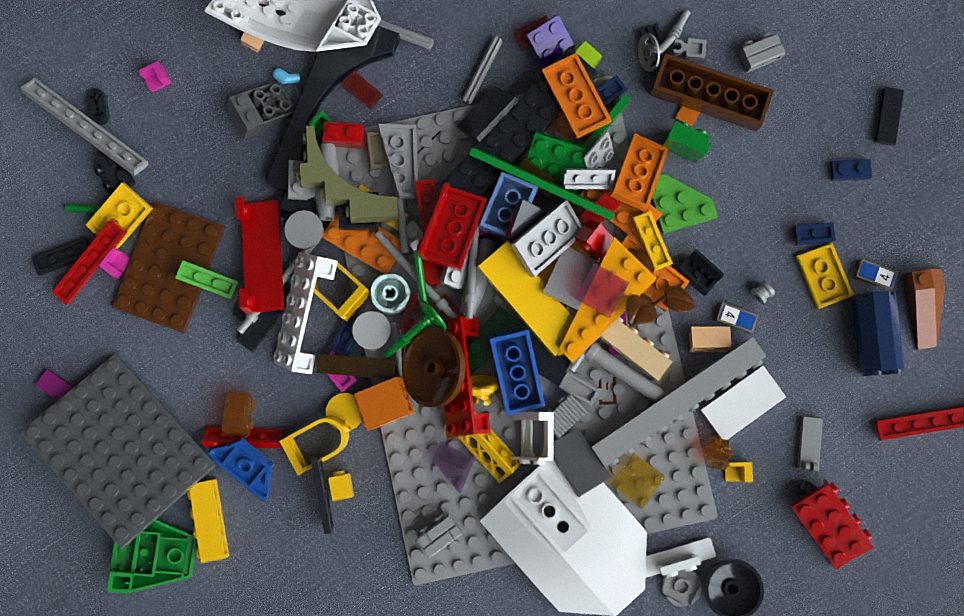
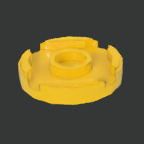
(344, 408)

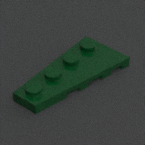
(479, 346)

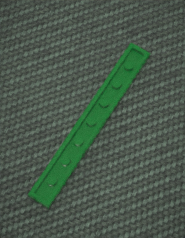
(542, 183)

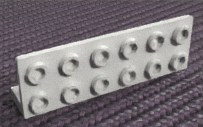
(297, 309)

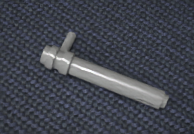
(620, 370)

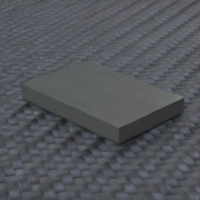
(579, 462)

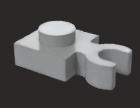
(693, 48)

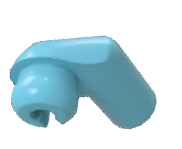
(284, 77)

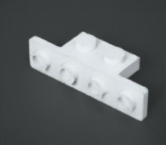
(679, 558)

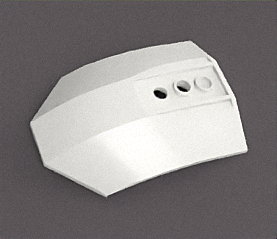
(307, 23)
(588, 568)

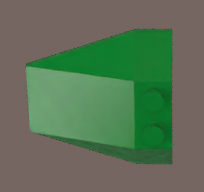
(152, 559)

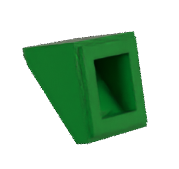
(318, 122)

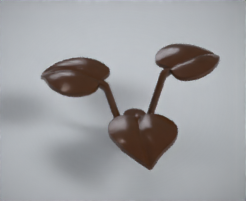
(642, 310)

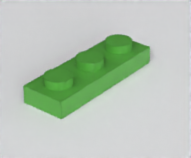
(206, 279)

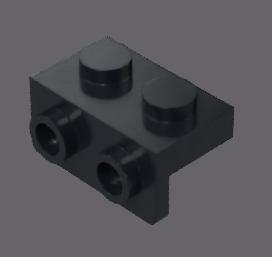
(111, 174)
(700, 272)

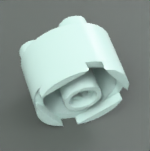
(390, 283)

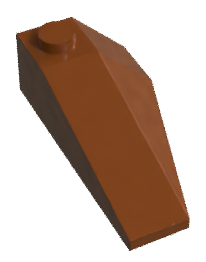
(925, 301)

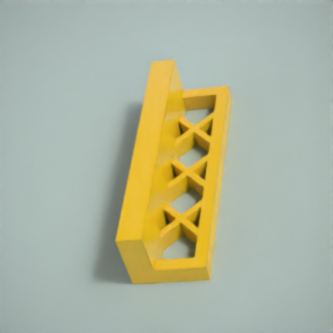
(499, 453)

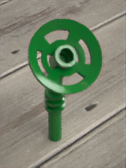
(429, 317)

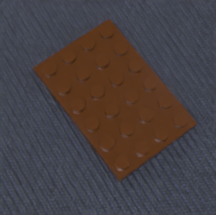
(150, 281)

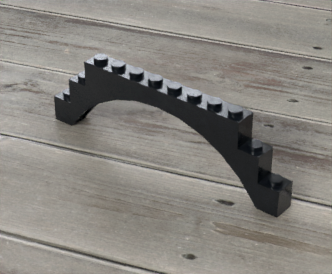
(327, 73)

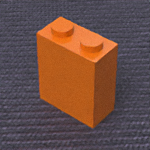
(384, 403)

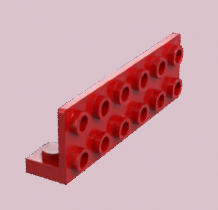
(261, 256)
(459, 413)

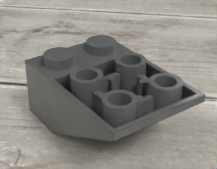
(259, 109)

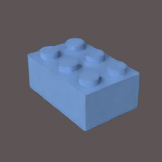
(503, 203)

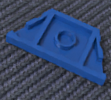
(245, 465)

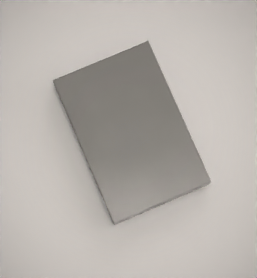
(568, 277)

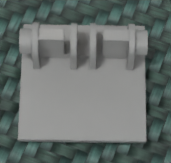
(600, 152)

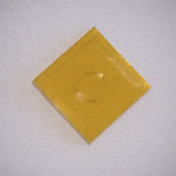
(638, 480)

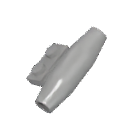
(295, 188)
(459, 279)

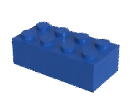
(516, 370)

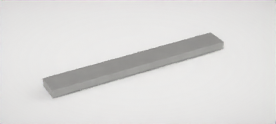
(84, 126)

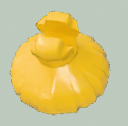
(482, 386)

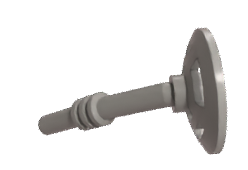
(653, 50)

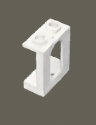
(527, 453)

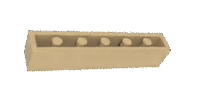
(634, 348)

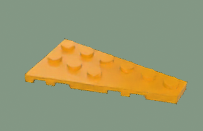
(589, 323)

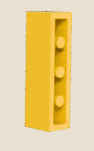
(208, 521)

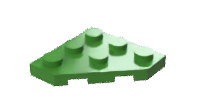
(680, 205)

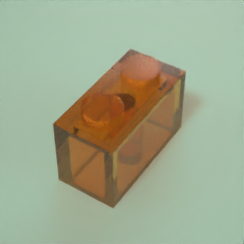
(238, 414)

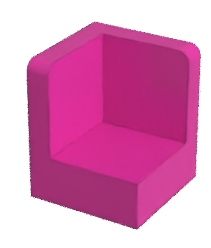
(155, 76)
(115, 263)

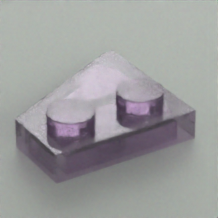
(453, 464)

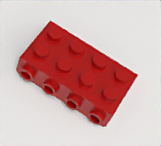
(451, 227)
(832, 524)

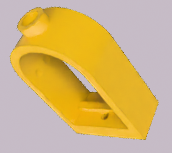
(353, 303)
(294, 453)

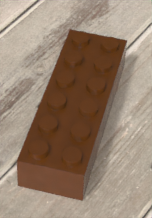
(711, 92)

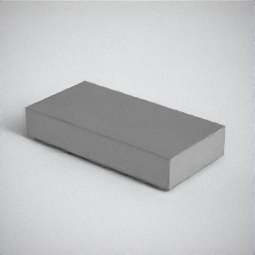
(579, 388)

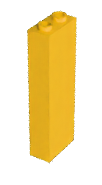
(524, 295)

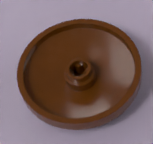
(433, 367)

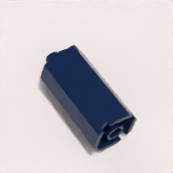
(878, 333)

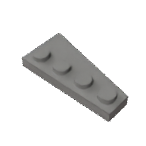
(401, 152)

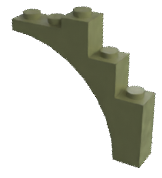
(360, 205)

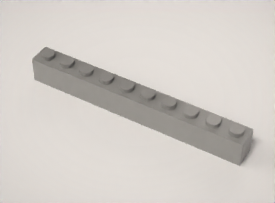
(678, 401)

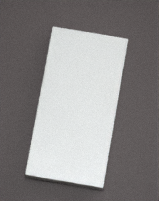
(743, 403)

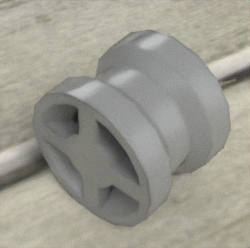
(762, 292)

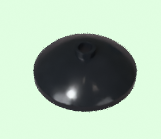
(746, 593)

